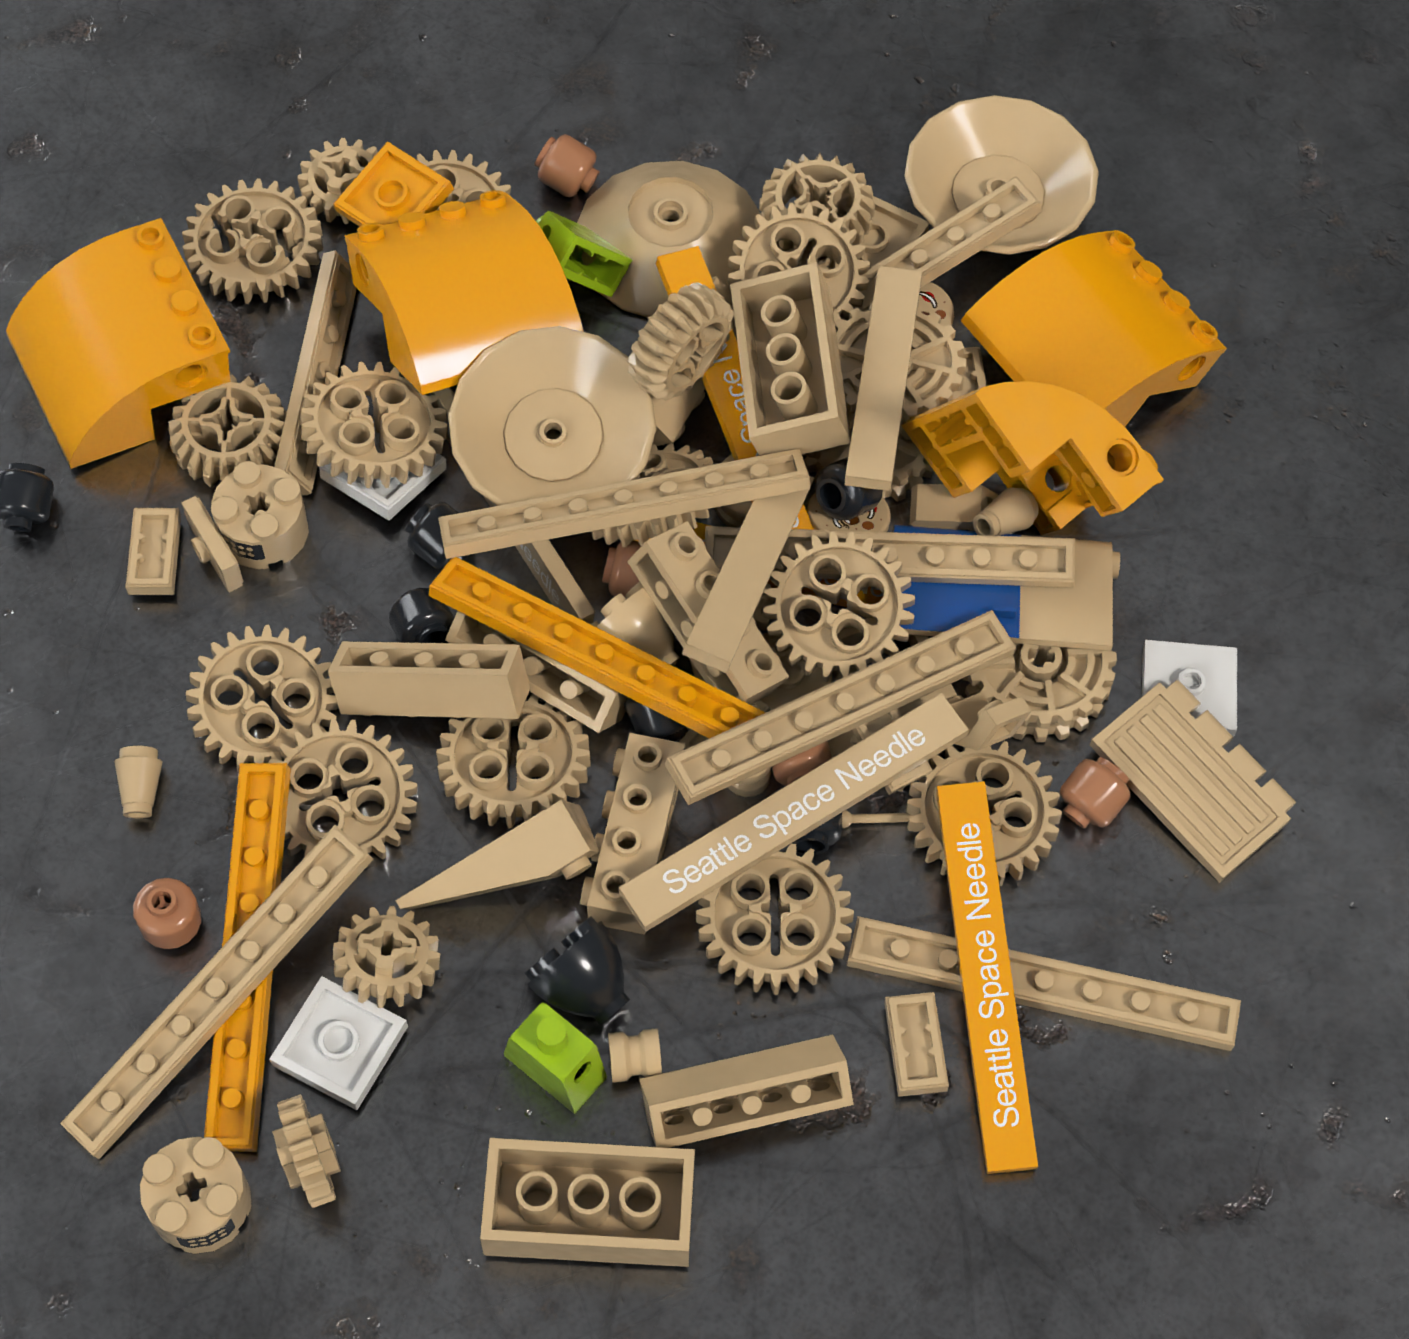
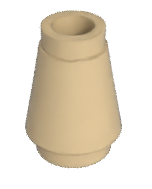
(1007, 513)
(138, 779)

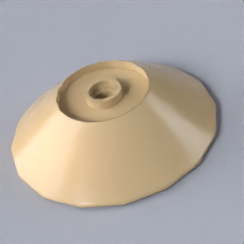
(986, 144)
(634, 214)
(542, 384)

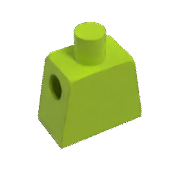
(570, 241)
(552, 1054)

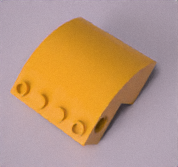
(459, 284)
(1095, 324)
(114, 339)
(1030, 431)

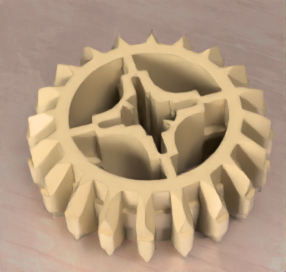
(824, 186)
(680, 341)
(210, 416)

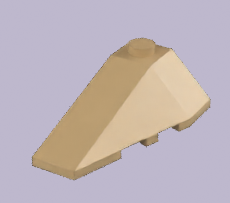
(536, 850)

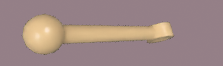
(848, 818)

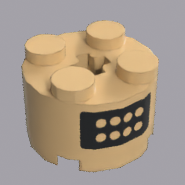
(260, 514)
(169, 1185)

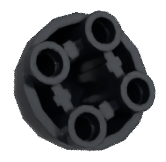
(585, 976)

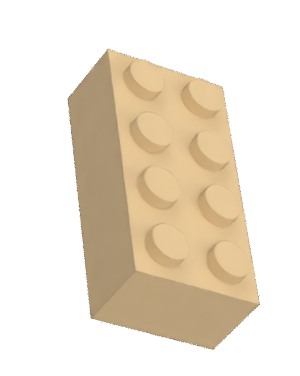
(790, 362)
(588, 1202)

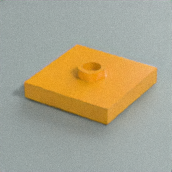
(391, 187)

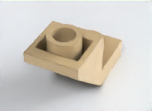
(936, 508)
(988, 721)

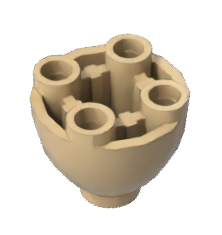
(639, 624)

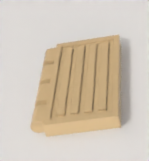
(1192, 781)

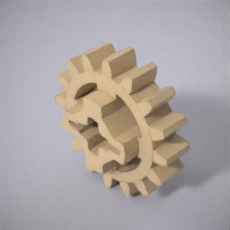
(334, 172)
(386, 956)
(306, 1151)

